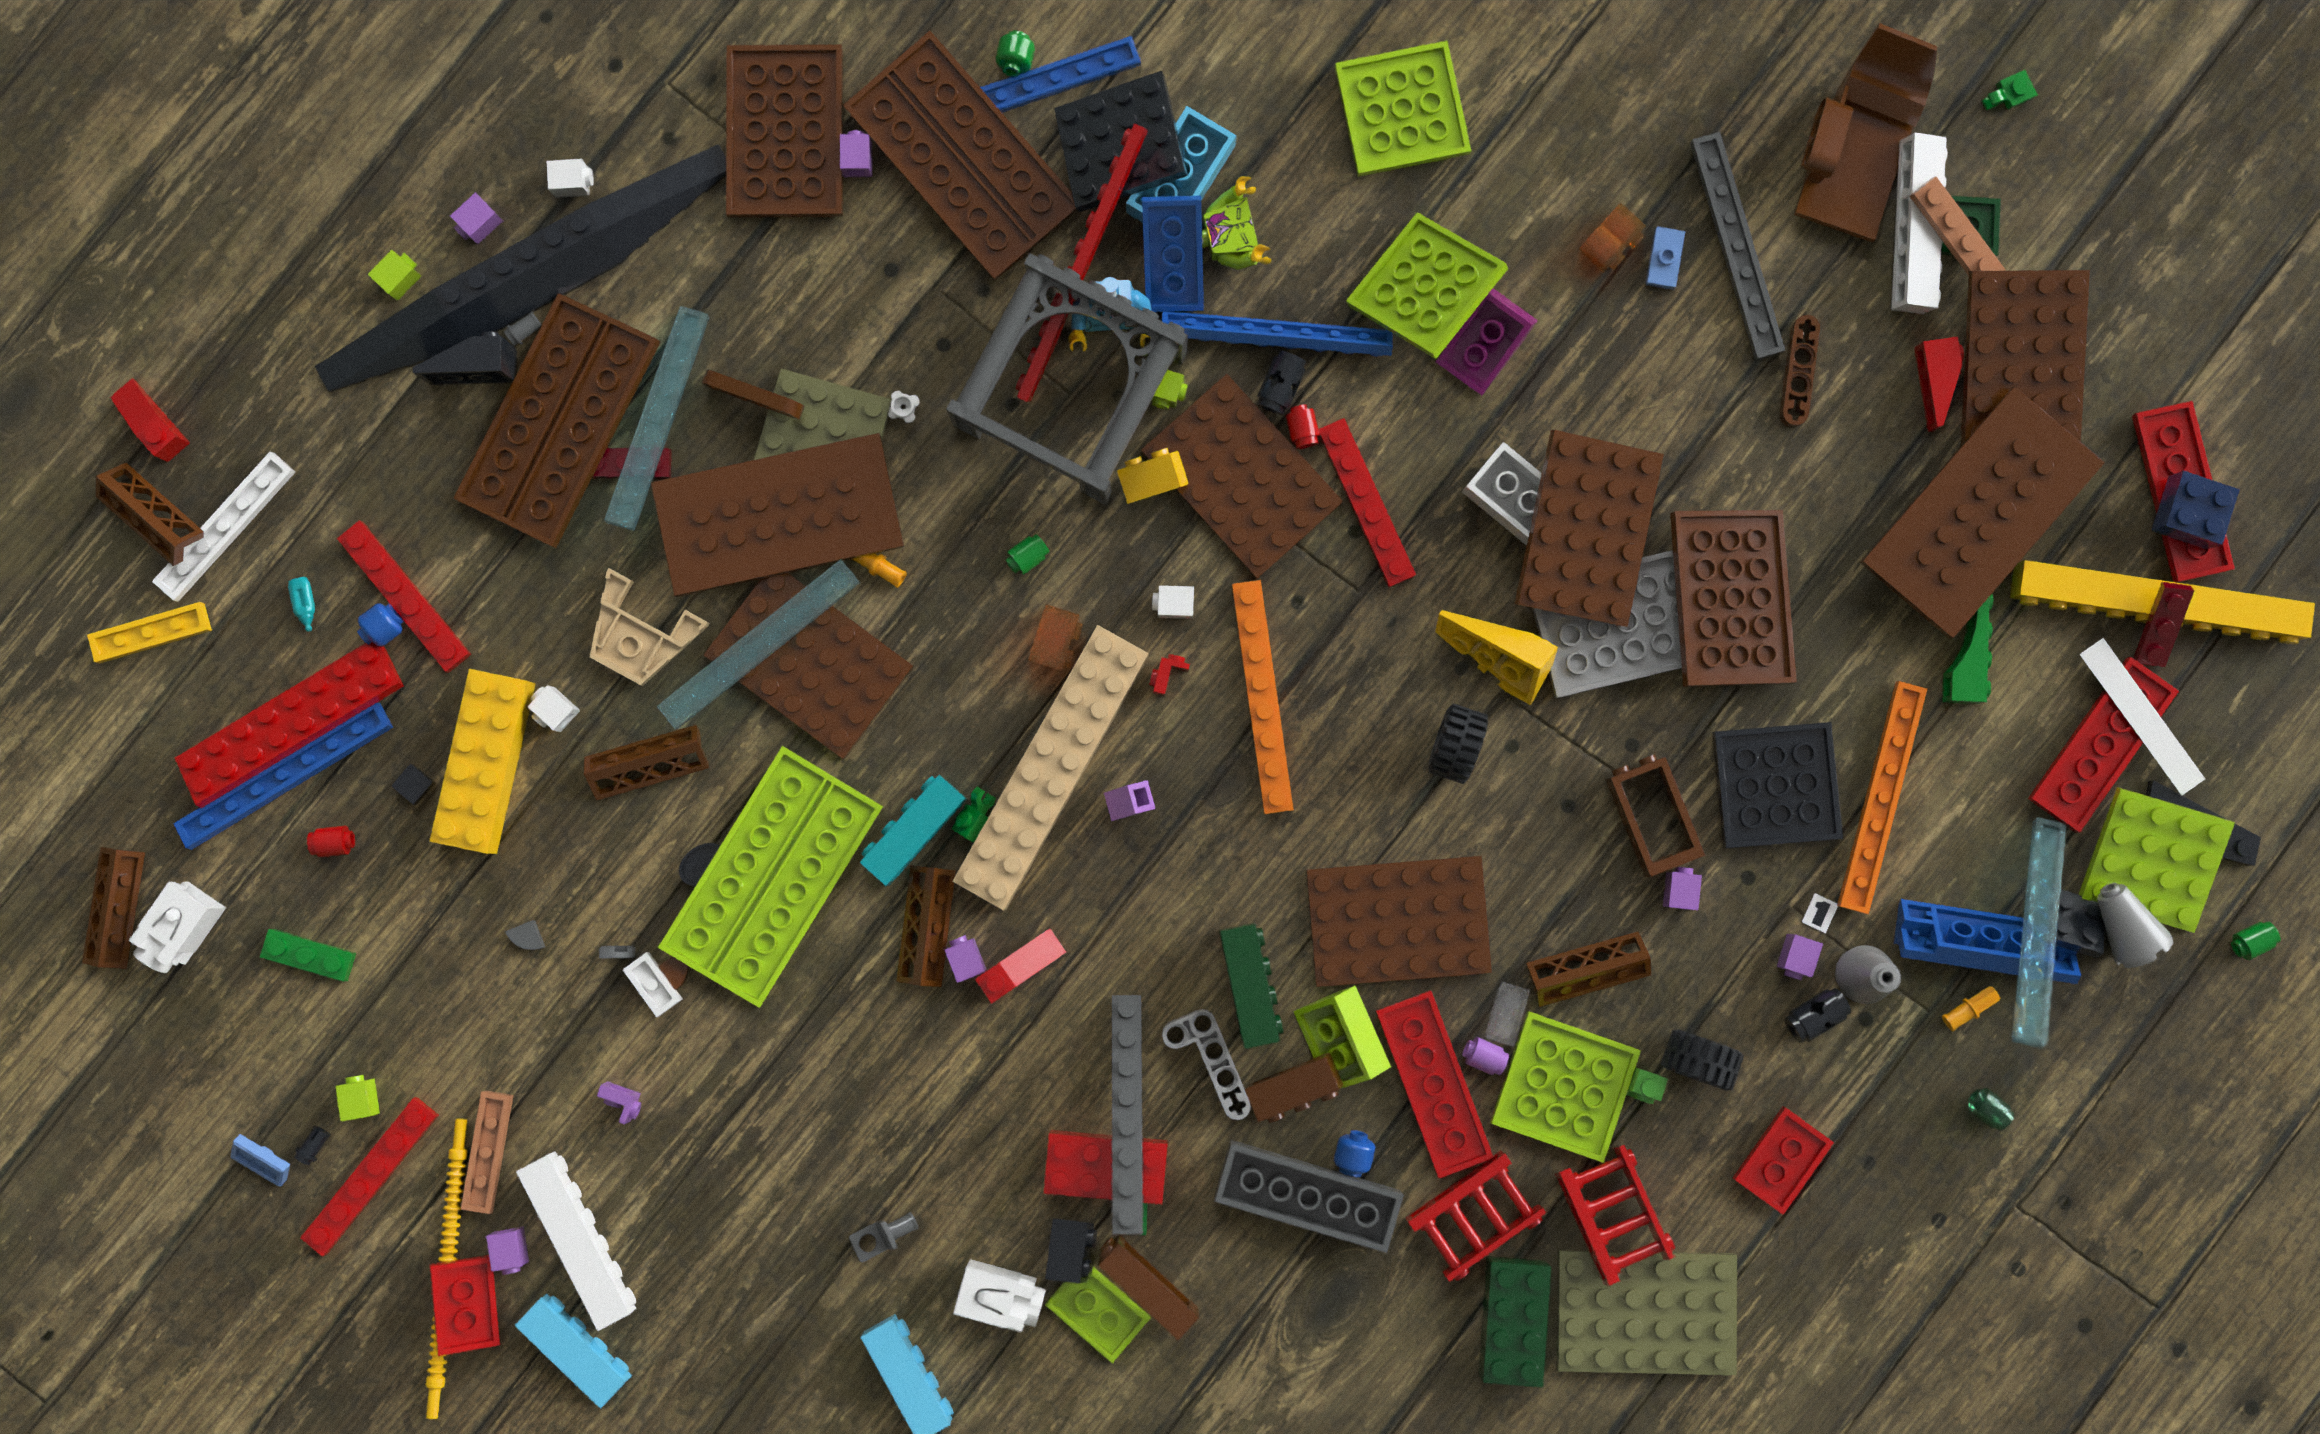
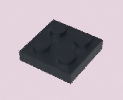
(2080, 925)

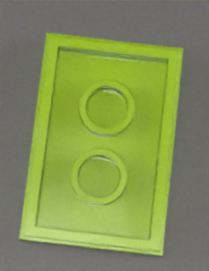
(1099, 1313)

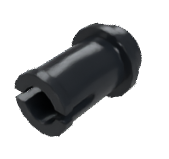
(311, 1146)

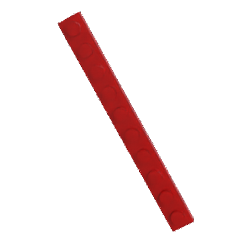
(1085, 251)

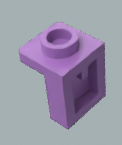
(616, 1096)

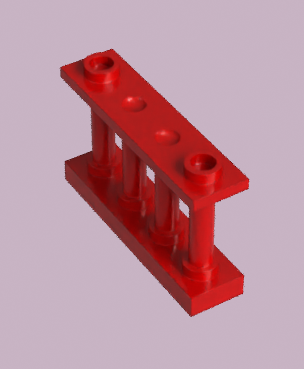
(1473, 1186)
(1597, 1239)

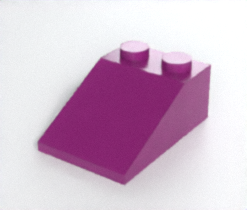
(1486, 341)

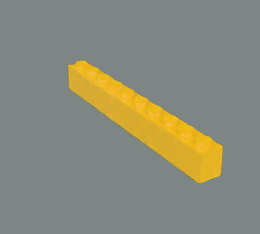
(2135, 596)

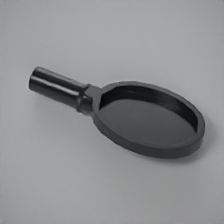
(696, 862)

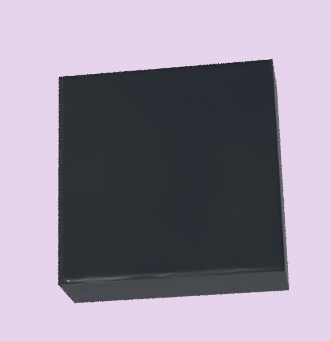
(413, 784)

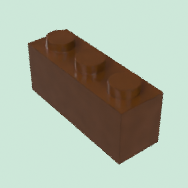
(1294, 1088)

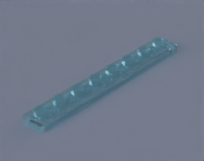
(657, 418)
(758, 644)
(2039, 933)

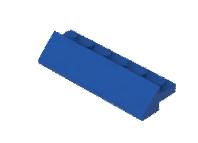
(1970, 939)

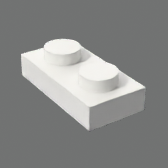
(652, 984)

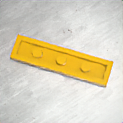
(149, 632)

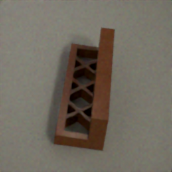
(139, 513)
(642, 758)
(113, 908)
(930, 926)
(1592, 974)

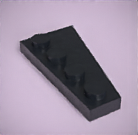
(2242, 843)

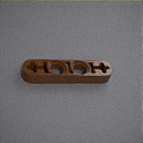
(1796, 370)
(753, 394)

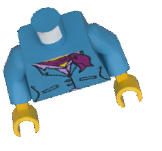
(1113, 287)

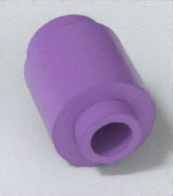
(1485, 1056)

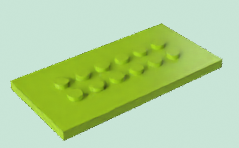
(770, 877)

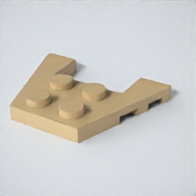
(631, 644)

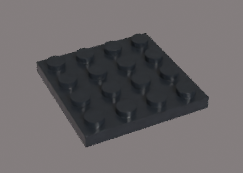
(1093, 135)
(1777, 785)

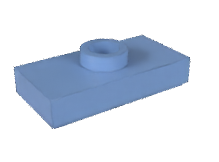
(1665, 258)
(260, 1160)

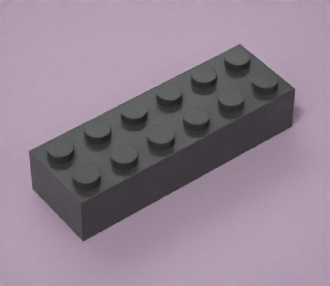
(1308, 1196)

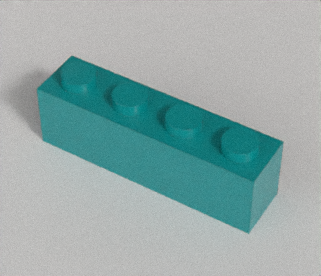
(913, 829)

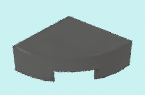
(526, 936)
(616, 952)

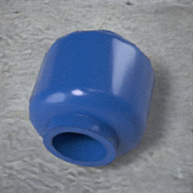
(379, 624)
(1354, 1153)

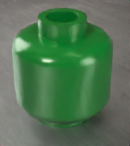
(1015, 53)

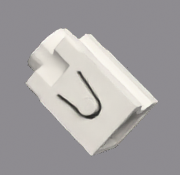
(175, 926)
(999, 1296)

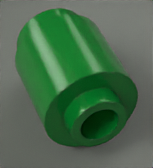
(1027, 554)
(2255, 940)

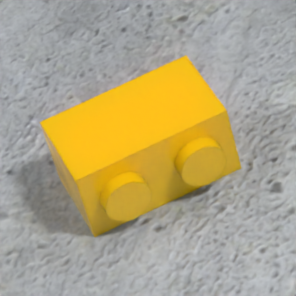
(1152, 476)

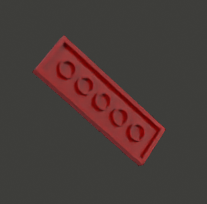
(2172, 444)
(2097, 753)
(1434, 1084)

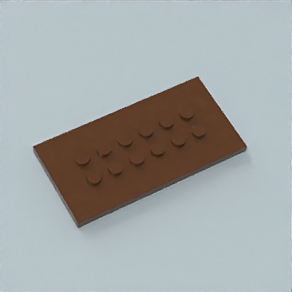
(962, 155)
(557, 420)
(1982, 512)
(777, 514)

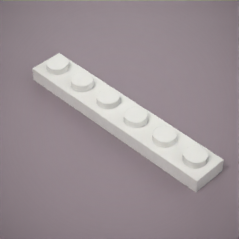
(225, 525)

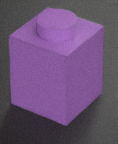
(856, 154)
(475, 219)
(1129, 800)
(1682, 889)
(1799, 956)
(965, 958)
(507, 1250)

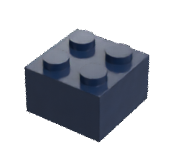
(2195, 510)

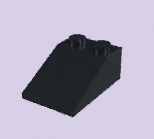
(472, 361)

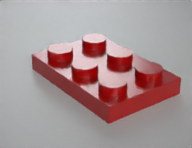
(1783, 1160)
(464, 1305)

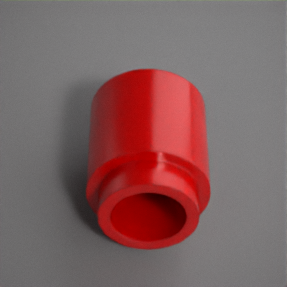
(1303, 427)
(330, 841)

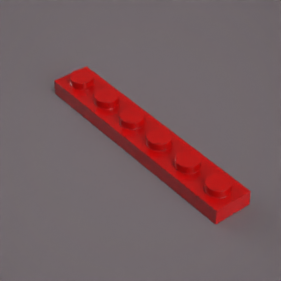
(1366, 502)
(404, 596)
(369, 1176)

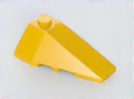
(1509, 654)

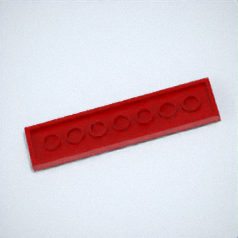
(288, 722)

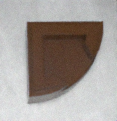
(675, 972)

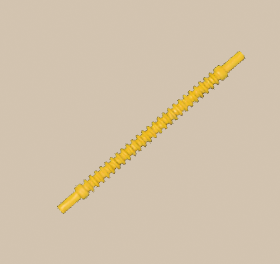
(456, 1155)

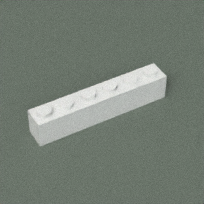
(1916, 242)
(577, 1240)

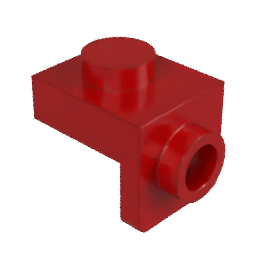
(1160, 677)

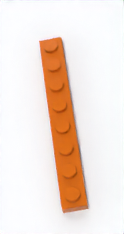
(1262, 697)
(1882, 797)

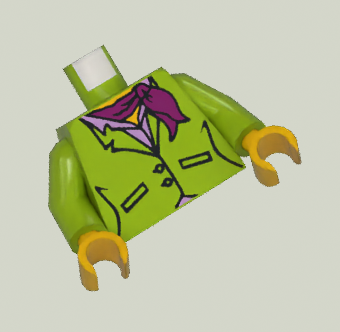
(1231, 231)

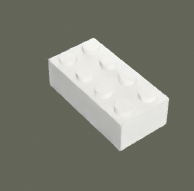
(1507, 490)

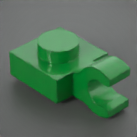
(2011, 91)
(973, 817)

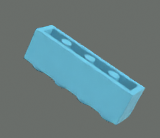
(574, 1350)
(906, 1376)

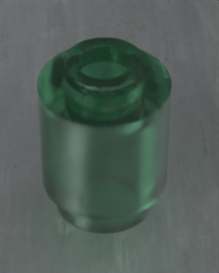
(1990, 1109)

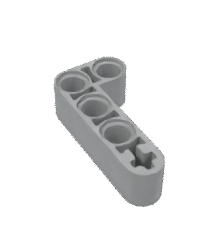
(1213, 1065)

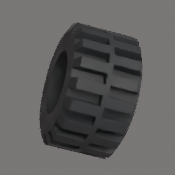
(1458, 743)
(1702, 1060)

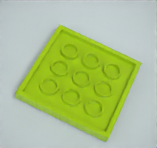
(1402, 108)
(1427, 285)
(2160, 855)
(1565, 1086)

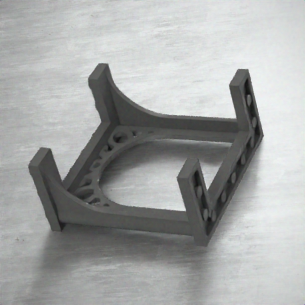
(1042, 279)

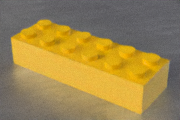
(482, 762)

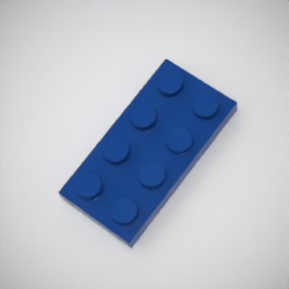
(1173, 253)

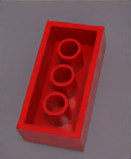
(1082, 1166)

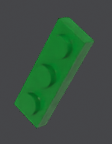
(308, 955)

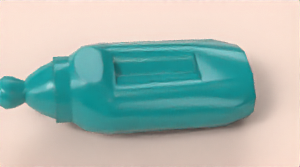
(302, 601)

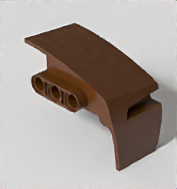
(1858, 133)

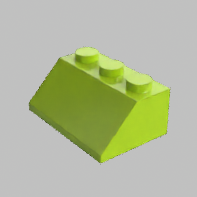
(1345, 1030)

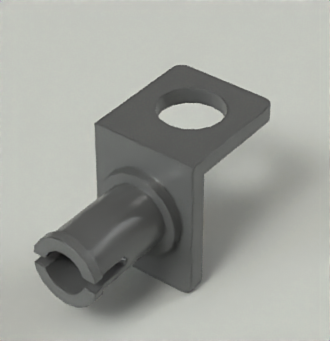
(884, 1234)

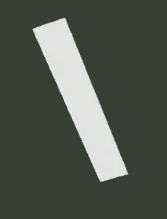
(2142, 716)

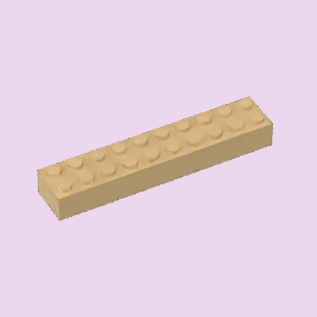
(1051, 768)

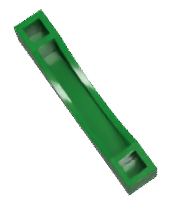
(1967, 676)

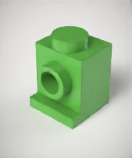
(1646, 1086)

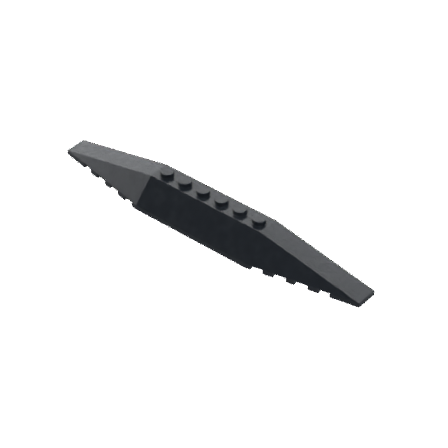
(527, 273)

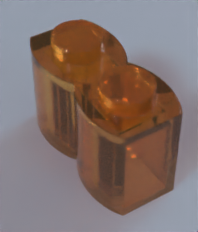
(1612, 237)

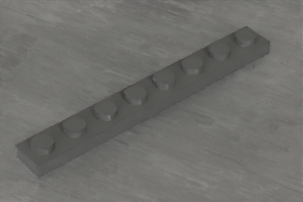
(1737, 246)
(1127, 1116)

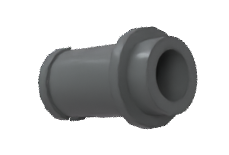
(522, 329)

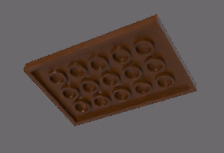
(784, 131)
(2028, 335)
(1245, 476)
(1589, 528)
(1733, 598)
(826, 676)
(1398, 921)

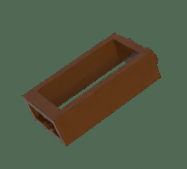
(1670, 861)
(1147, 1286)

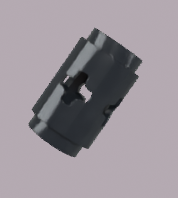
(1285, 369)
(1817, 1015)

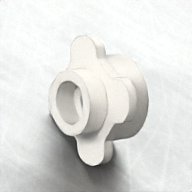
(899, 399)

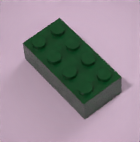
(1250, 986)
(1514, 1321)

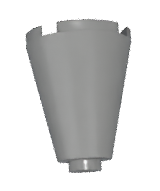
(2131, 927)
(1866, 974)

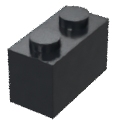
(1070, 1251)

